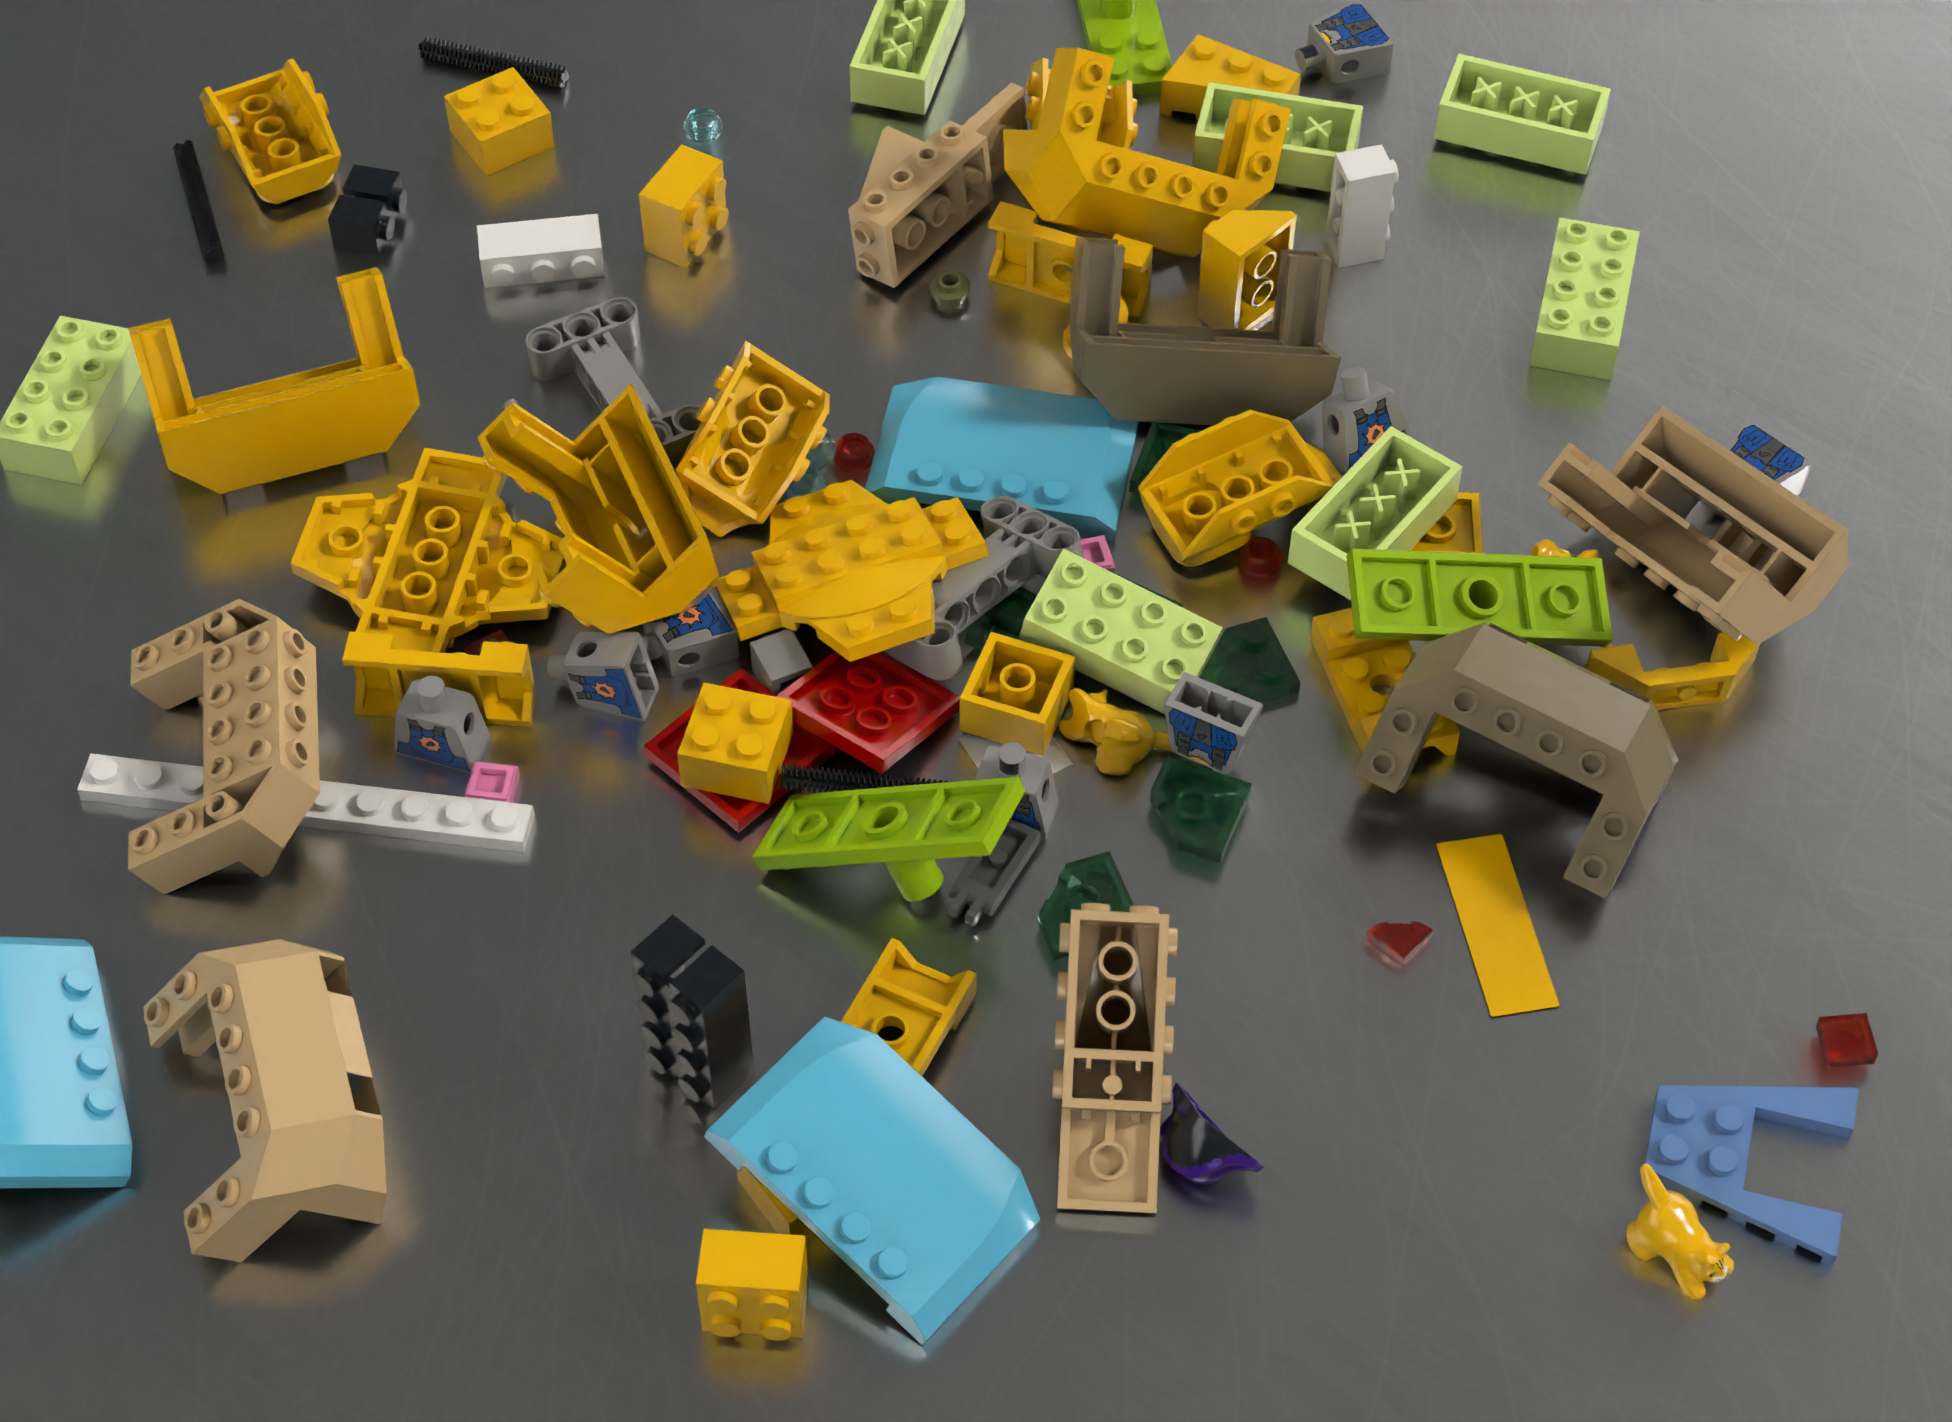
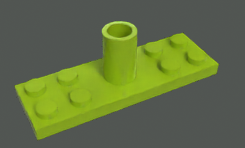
(1133, 36)
(1446, 592)
(892, 827)

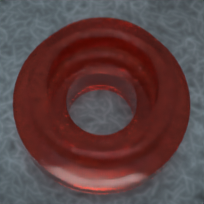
(854, 452)
(1260, 557)

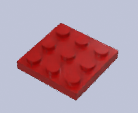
(870, 706)
(803, 749)

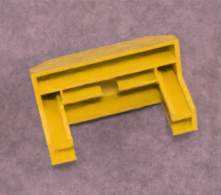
(1128, 192)
(290, 420)
(623, 512)

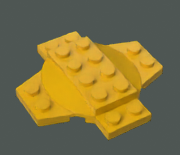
(429, 555)
(851, 569)

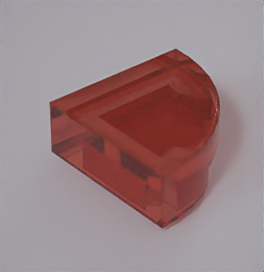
(1399, 940)

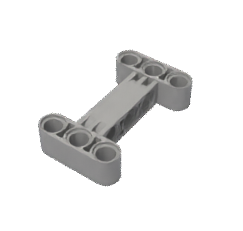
(593, 348)
(1019, 546)

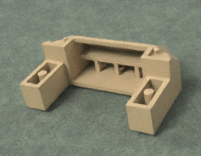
(256, 742)

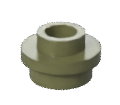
(950, 289)

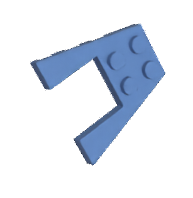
(1703, 1147)

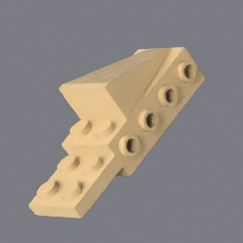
(929, 189)
(1113, 1056)

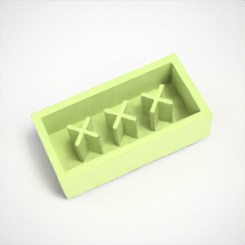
(904, 53)
(1522, 113)
(1312, 135)
(1585, 299)
(69, 401)
(1378, 504)
(1118, 630)

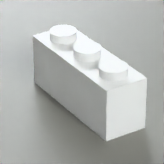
(1360, 205)
(540, 250)

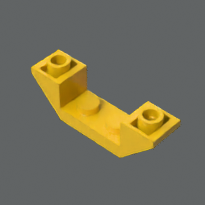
(1681, 685)

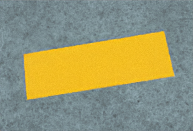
(1497, 925)

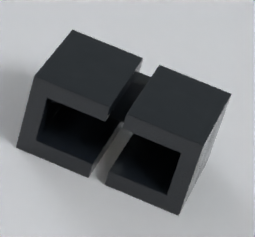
(369, 217)

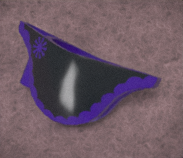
(1197, 1145)

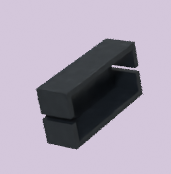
(693, 1015)

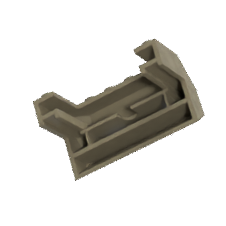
(1200, 371)
(1543, 712)

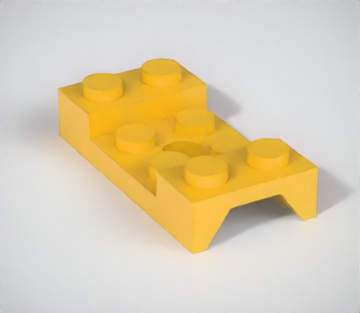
(1035, 257)
(1361, 664)
(496, 678)
(914, 1000)

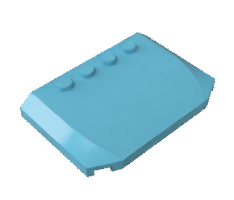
(998, 440)
(58, 1071)
(880, 1171)

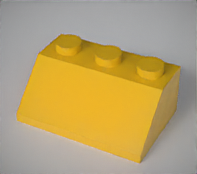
(1242, 266)

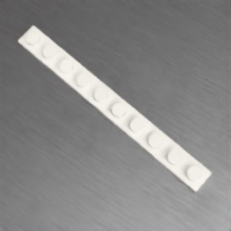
(337, 807)

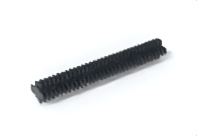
(492, 63)
(198, 201)
(839, 781)

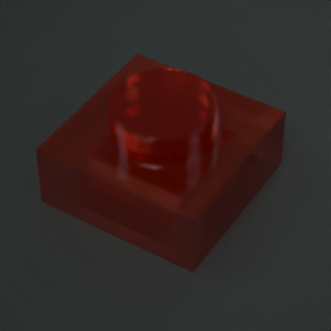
(1846, 1040)

